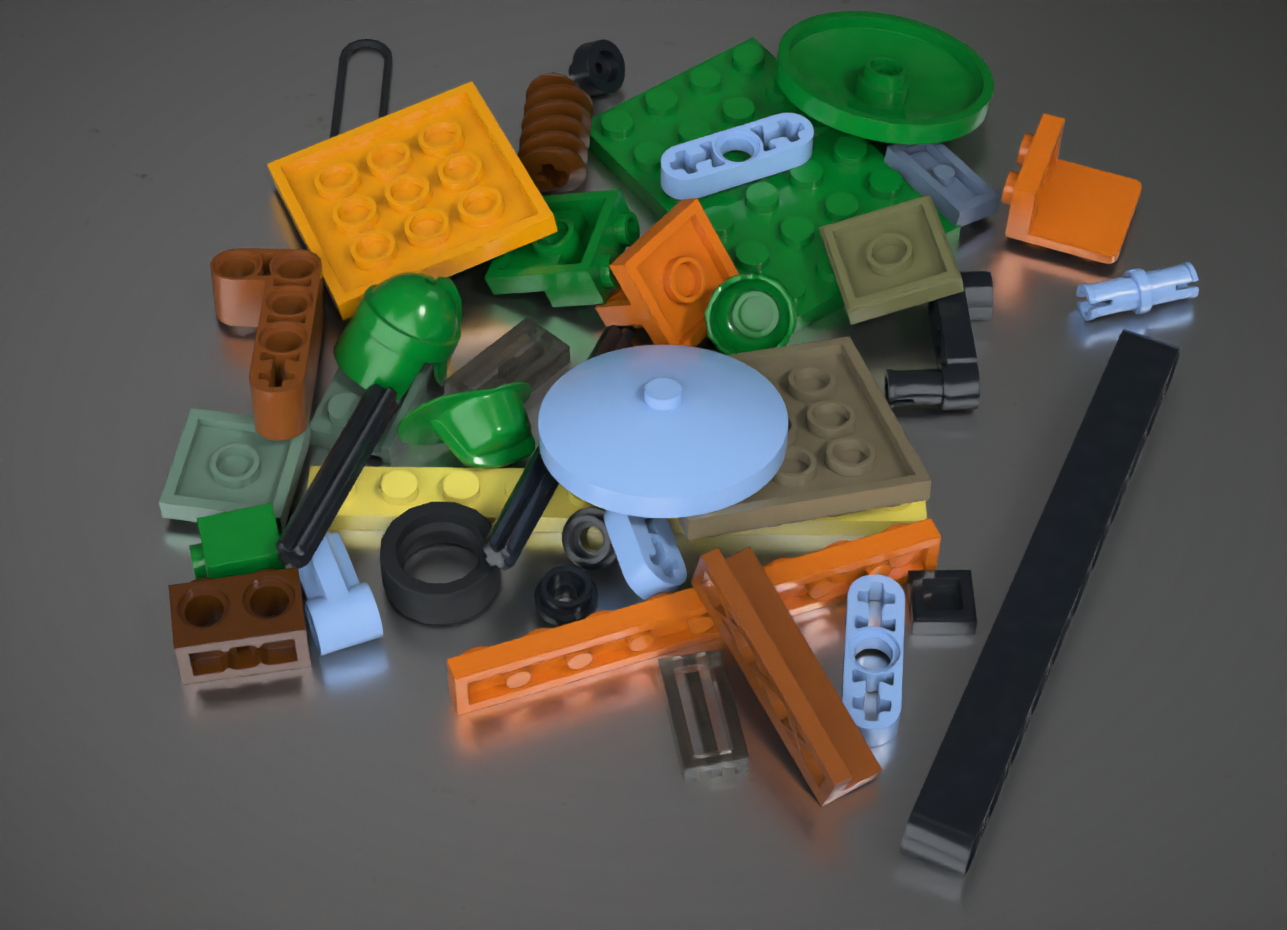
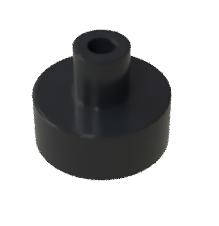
(598, 68)

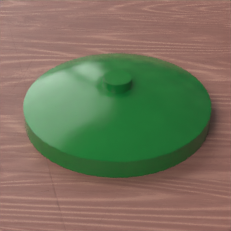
(884, 77)

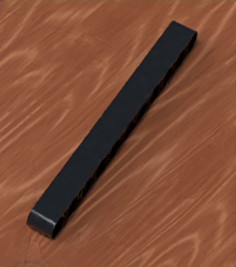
(1039, 607)

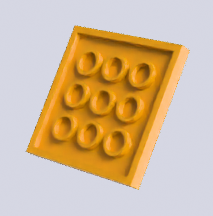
(411, 195)

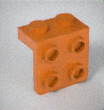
(1067, 202)

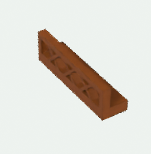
(784, 674)

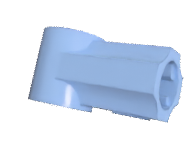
(335, 602)

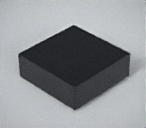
(941, 602)

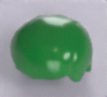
(750, 314)

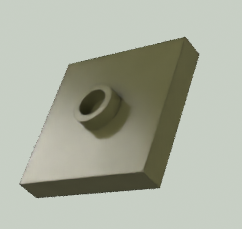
(891, 259)

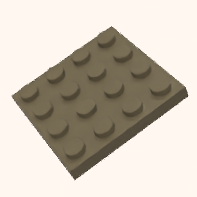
(841, 444)

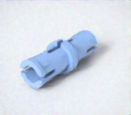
(1137, 291)

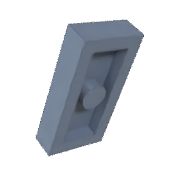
(952, 184)

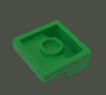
(577, 258)

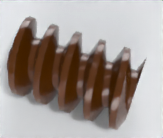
(556, 133)

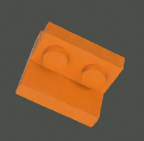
(669, 277)

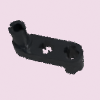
(956, 379)

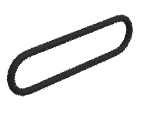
(341, 79)

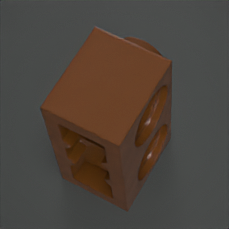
(241, 633)

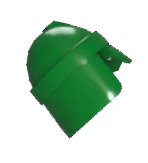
(399, 329)

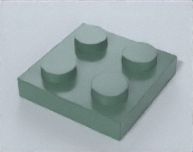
(231, 467)

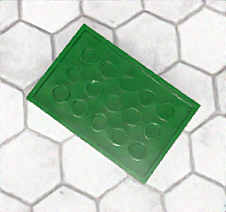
(771, 220)

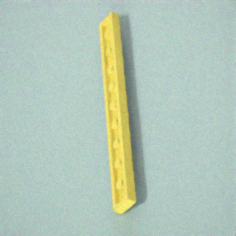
(388, 492)

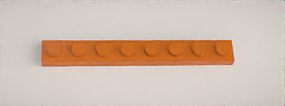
(675, 620)

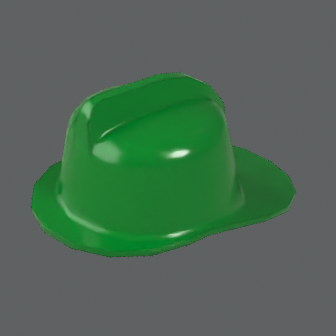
(478, 426)

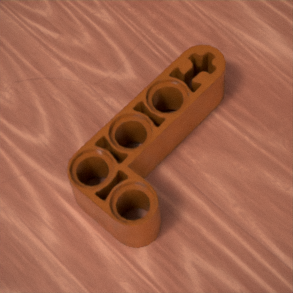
(286, 302)

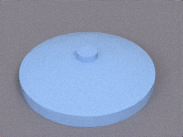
(663, 431)

